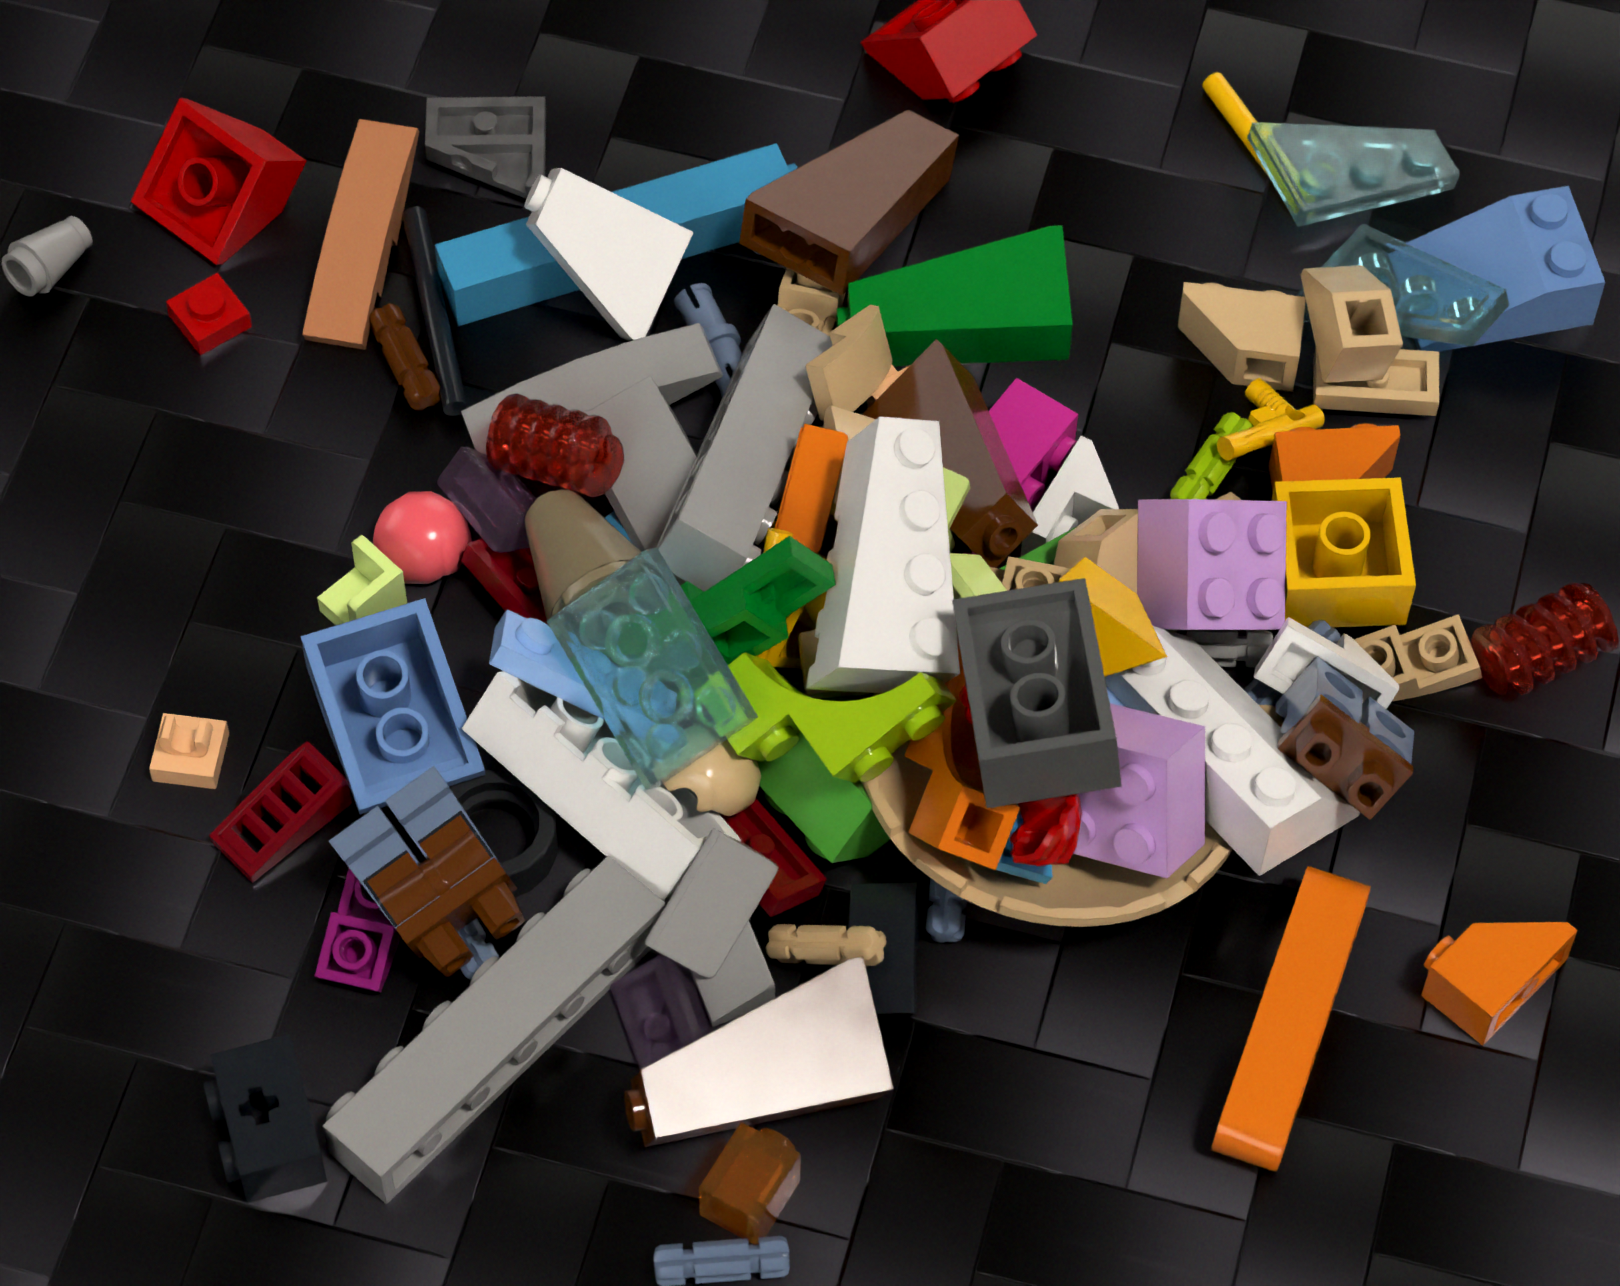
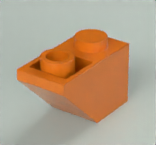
(1333, 453)

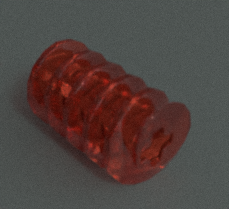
(554, 445)
(1544, 638)

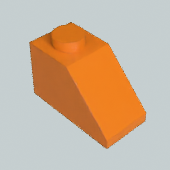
(1493, 971)

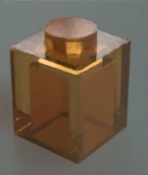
(750, 1182)

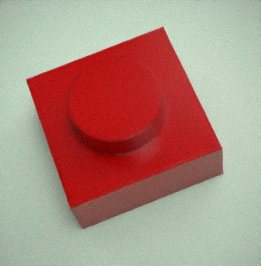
(209, 314)

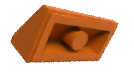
(812, 484)

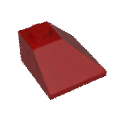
(216, 180)

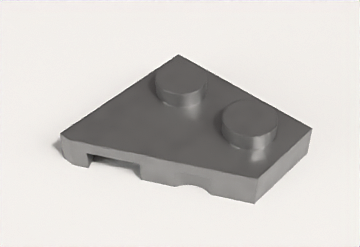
(489, 139)

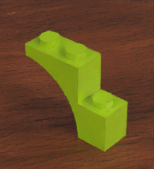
(848, 736)

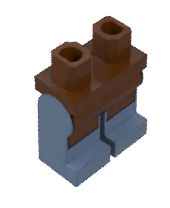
(1342, 742)
(446, 890)

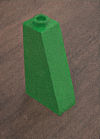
(979, 303)

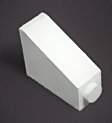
(607, 247)

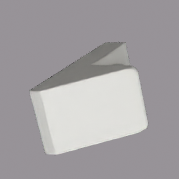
(1072, 496)
(1298, 646)

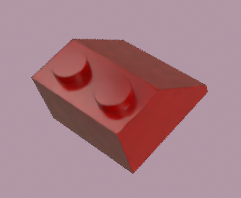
(950, 44)

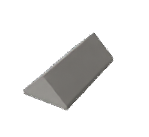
(655, 461)

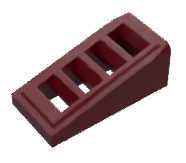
(285, 780)

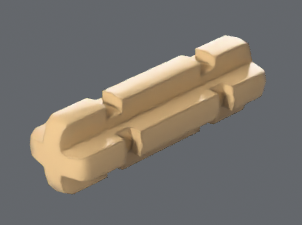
(825, 944)

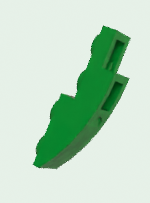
(752, 603)

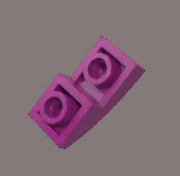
(358, 941)

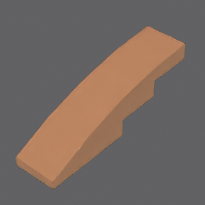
(361, 234)

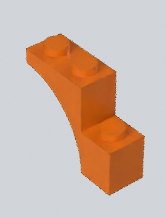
(954, 804)

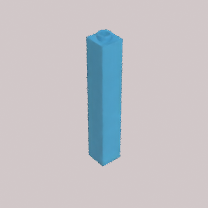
(513, 269)

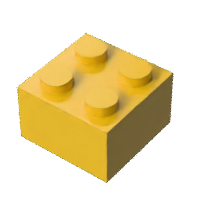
(1347, 552)

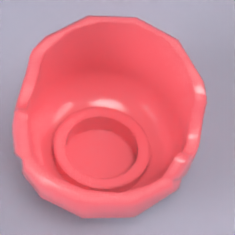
(422, 536)

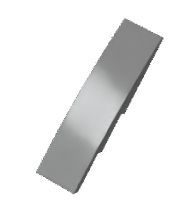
(675, 359)

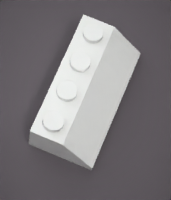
(1252, 789)

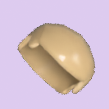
(720, 780)

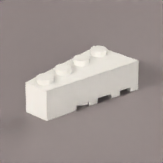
(889, 565)
(589, 782)

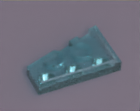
(1350, 168)
(1428, 294)

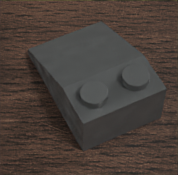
(1037, 693)

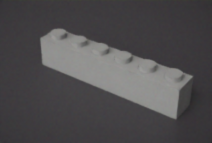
(745, 454)
(492, 1029)

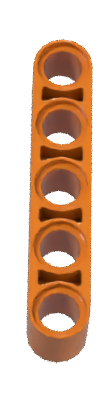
(1291, 1019)

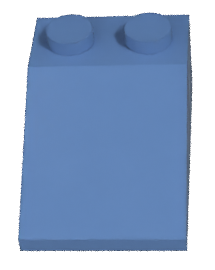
(1535, 252)
(390, 702)

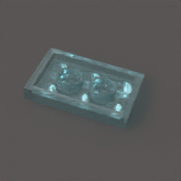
(652, 668)

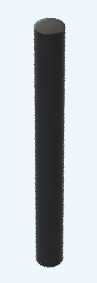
(434, 311)

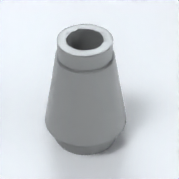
(45, 256)

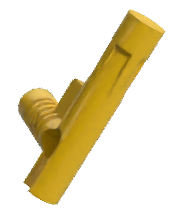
(1272, 416)

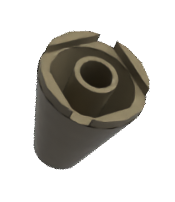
(572, 547)

